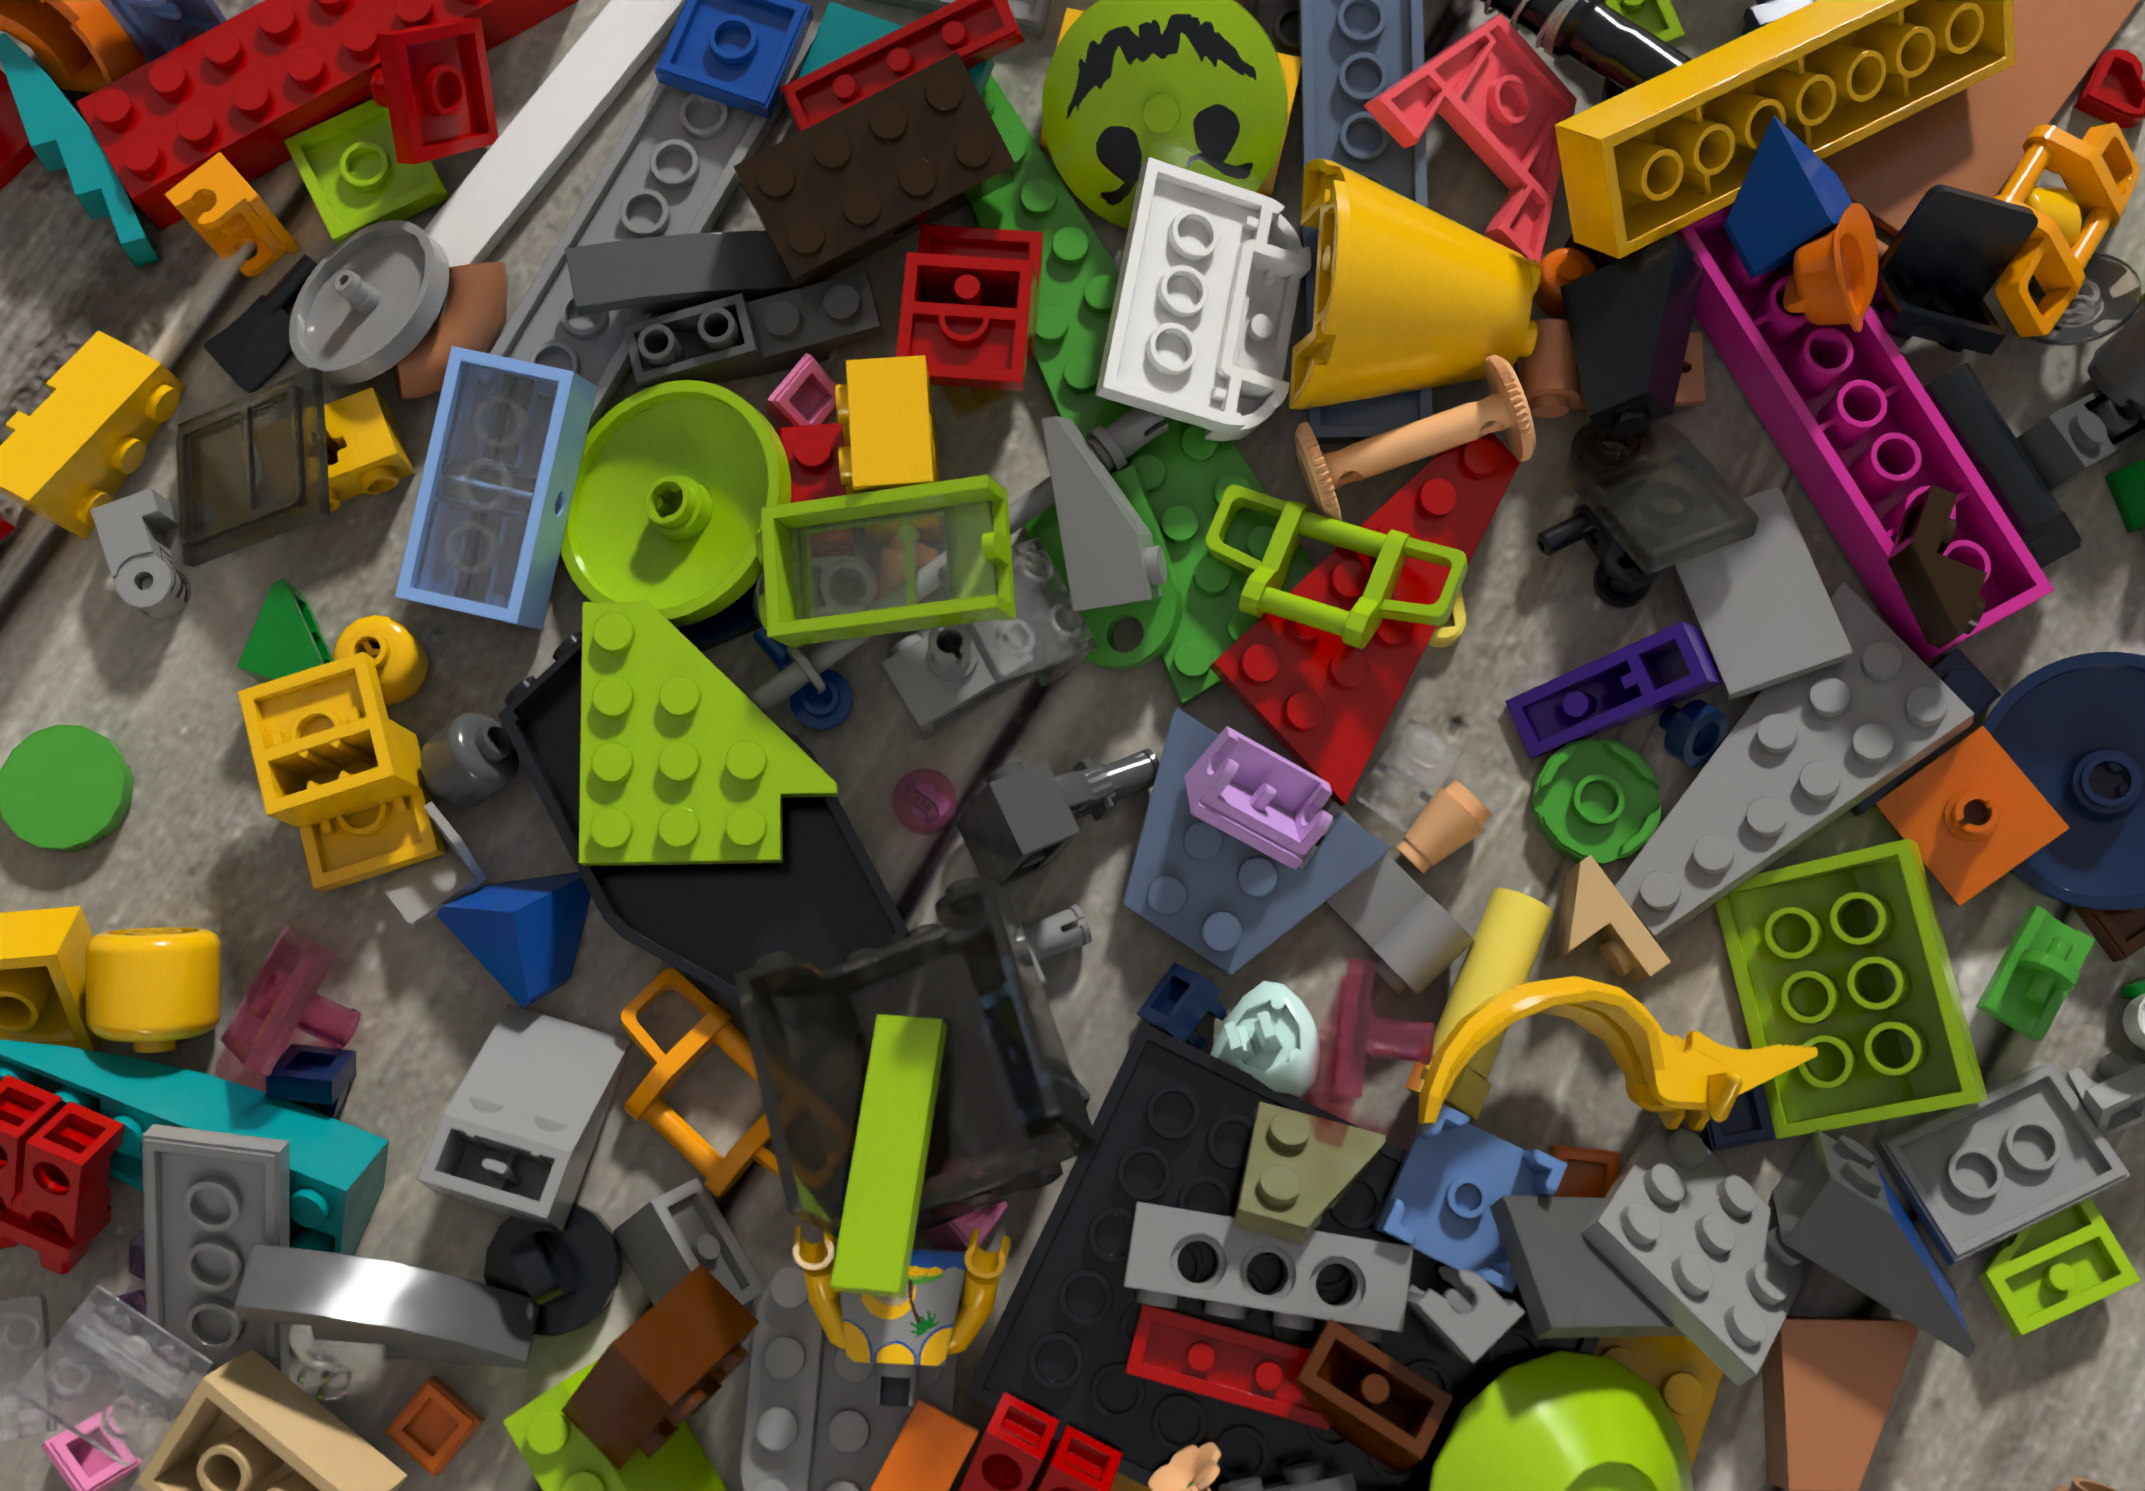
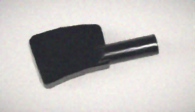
(259, 339)

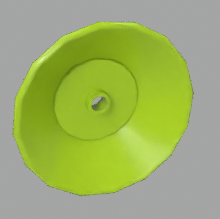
(1565, 1428)

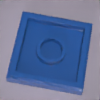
(735, 50)

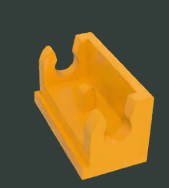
(231, 215)

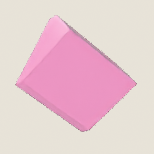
(804, 395)
(83, 1464)

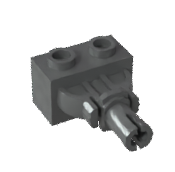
(1031, 815)

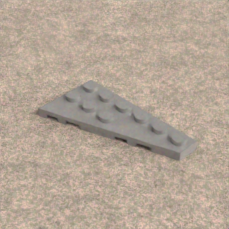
(1793, 768)

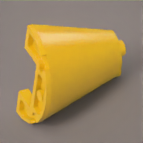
(1402, 295)

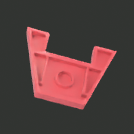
(1504, 109)

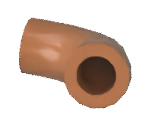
(470, 320)

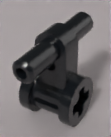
(1628, 582)

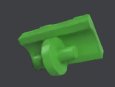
(2036, 973)

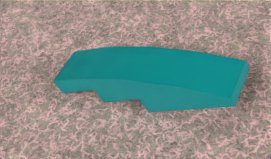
(67, 142)

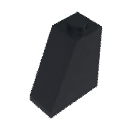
(1633, 334)

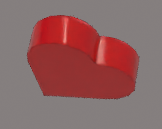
(2114, 90)

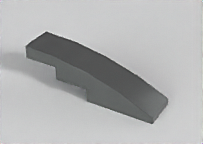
(675, 271)
(388, 1304)

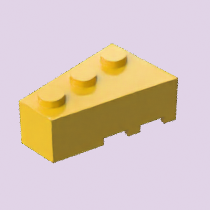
(87, 432)

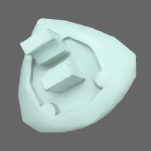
(1272, 1039)

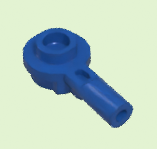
(812, 709)

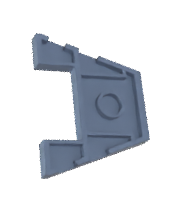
(1217, 889)

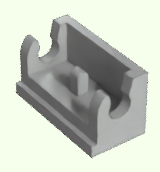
(1466, 1318)

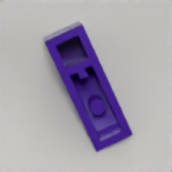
(1614, 690)

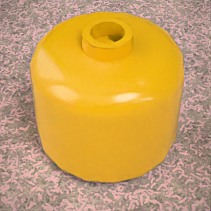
(153, 986)

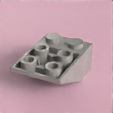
(526, 1118)

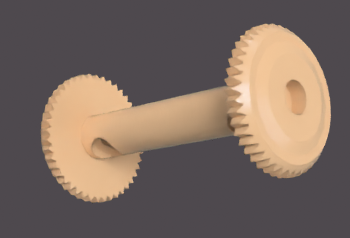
(1502, 410)

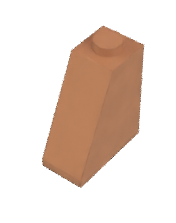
(1829, 1397)

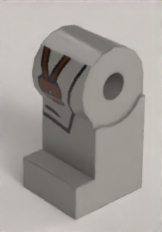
(139, 554)

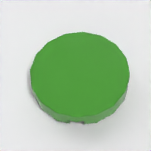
(65, 788)
(1596, 801)

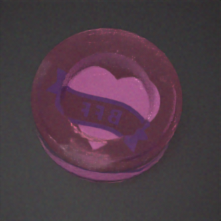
(924, 801)

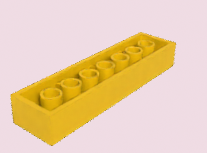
(1824, 71)

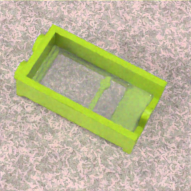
(886, 561)

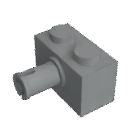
(942, 678)

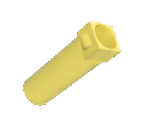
(1495, 962)

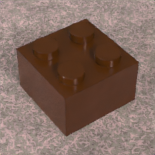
(662, 1369)

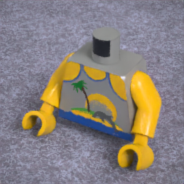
(940, 1316)

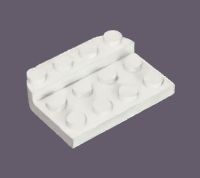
(1203, 303)

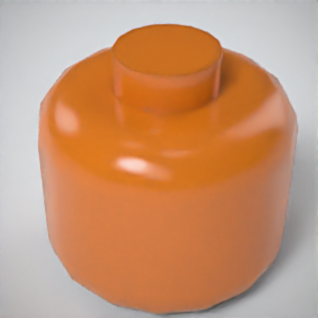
(1557, 270)

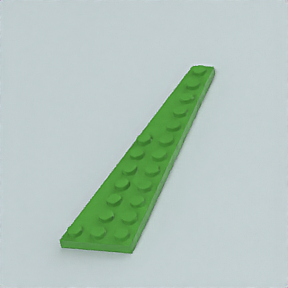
(1178, 467)

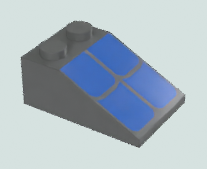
(1852, 1224)

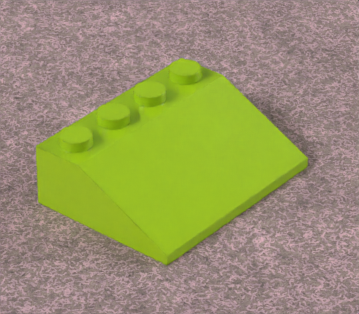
(1860, 969)

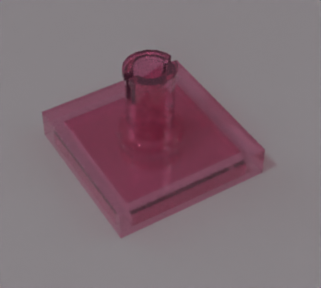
(286, 999)
(1365, 1035)

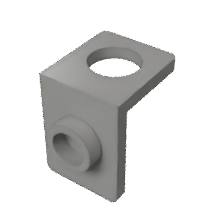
(430, 884)

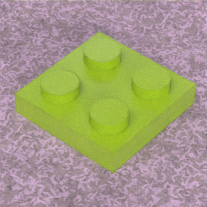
(356, 175)

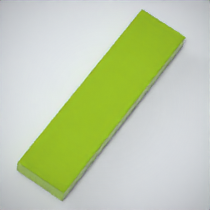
(889, 1157)

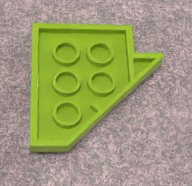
(676, 751)

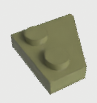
(1299, 1170)

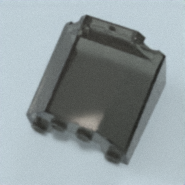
(1004, 1082)

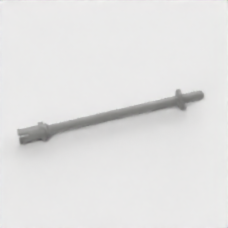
(1111, 447)

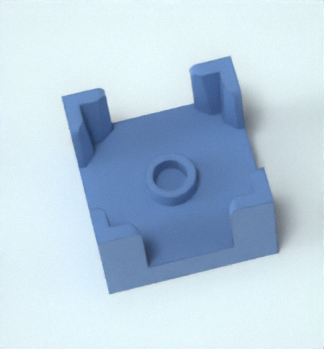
(1447, 1193)

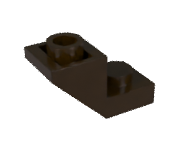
(1935, 586)

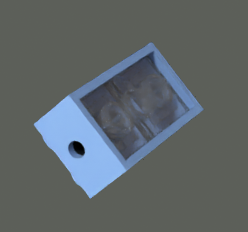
(496, 488)

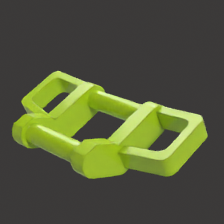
(1357, 627)

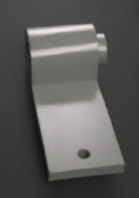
(1398, 921)

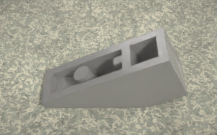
(1102, 536)

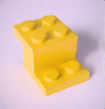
(340, 771)

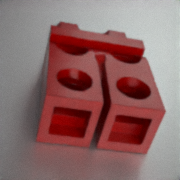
(53, 1173)
(1017, 1445)

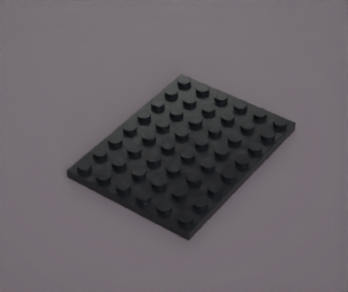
(1181, 1139)

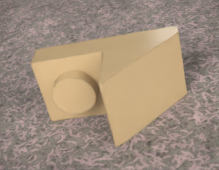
(1596, 906)

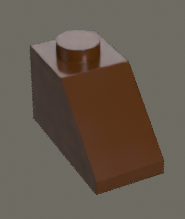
(1371, 1398)

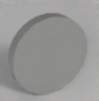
(369, 302)

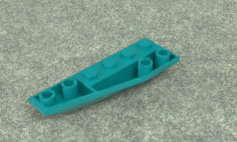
(333, 1165)

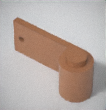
(1553, 380)

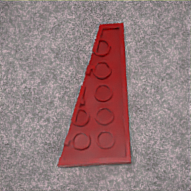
(1334, 698)

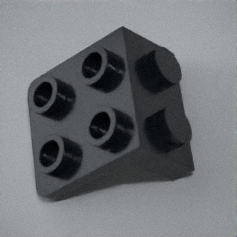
(1946, 264)

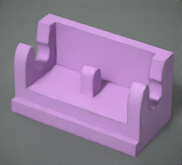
(1258, 797)

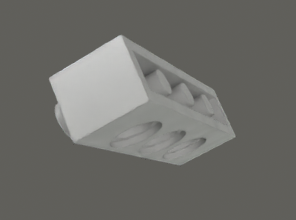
(1376, 1271)

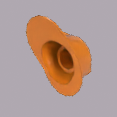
(1836, 273)

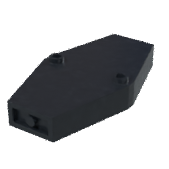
(708, 915)

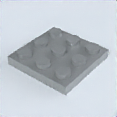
(1700, 1248)

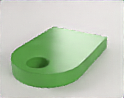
(1158, 616)

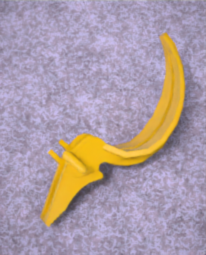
(1660, 1070)

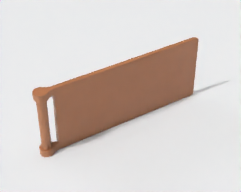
(1980, 131)

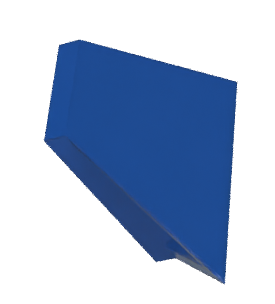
(1783, 202)
(523, 931)

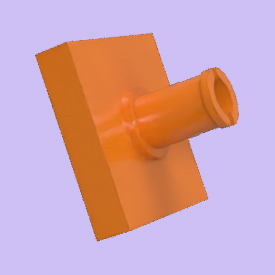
(1971, 815)

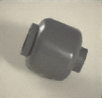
(468, 760)

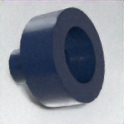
(1693, 732)

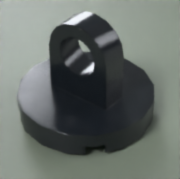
(563, 1271)

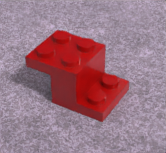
(972, 305)

